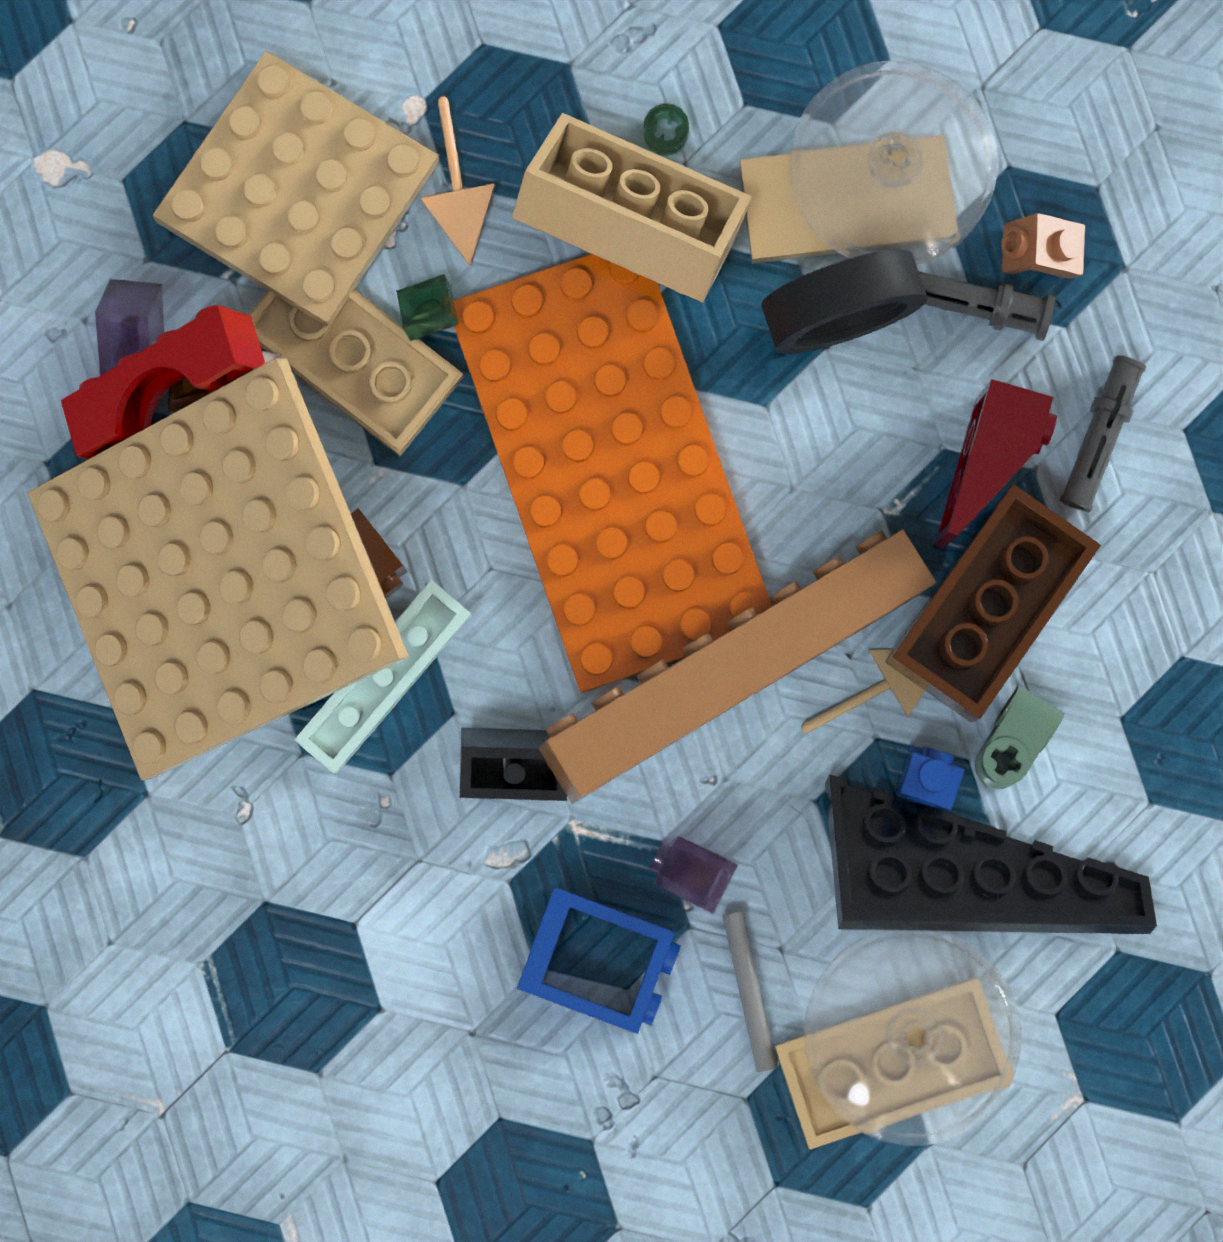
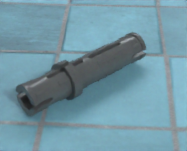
(1110, 413)

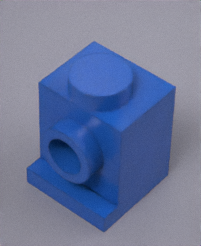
(929, 778)

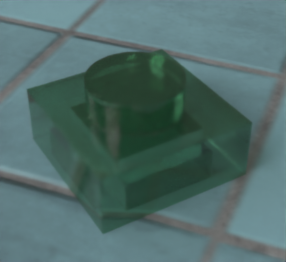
(427, 307)

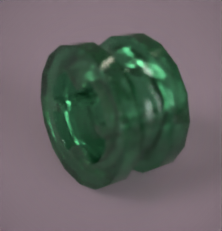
(672, 113)

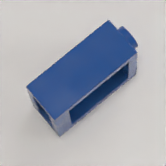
(646, 1001)

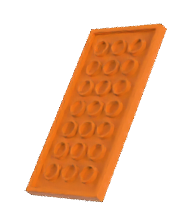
(609, 465)

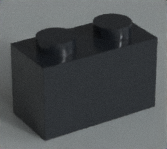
(506, 765)

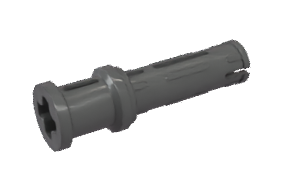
(999, 306)

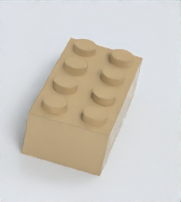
(631, 207)

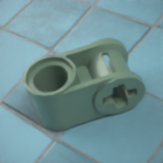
(1022, 733)

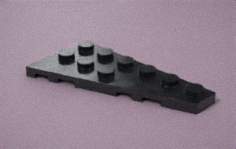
(956, 874)

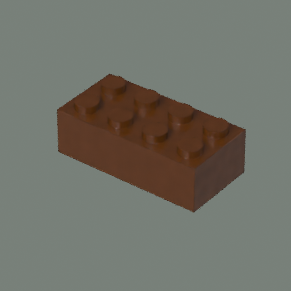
(993, 604)

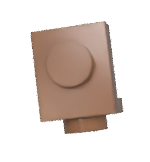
(1043, 246)

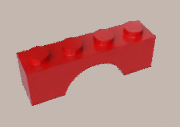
(120, 403)

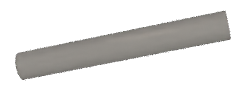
(749, 991)

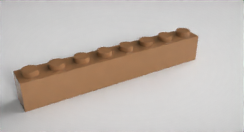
(735, 666)

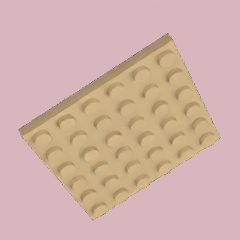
(216, 571)

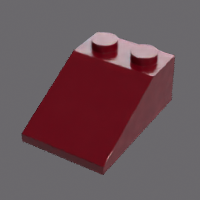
(1001, 436)

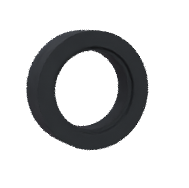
(844, 301)

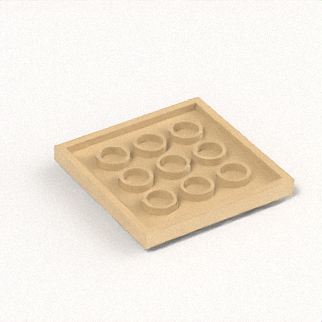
(296, 188)

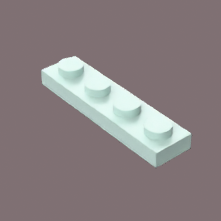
(360, 707)

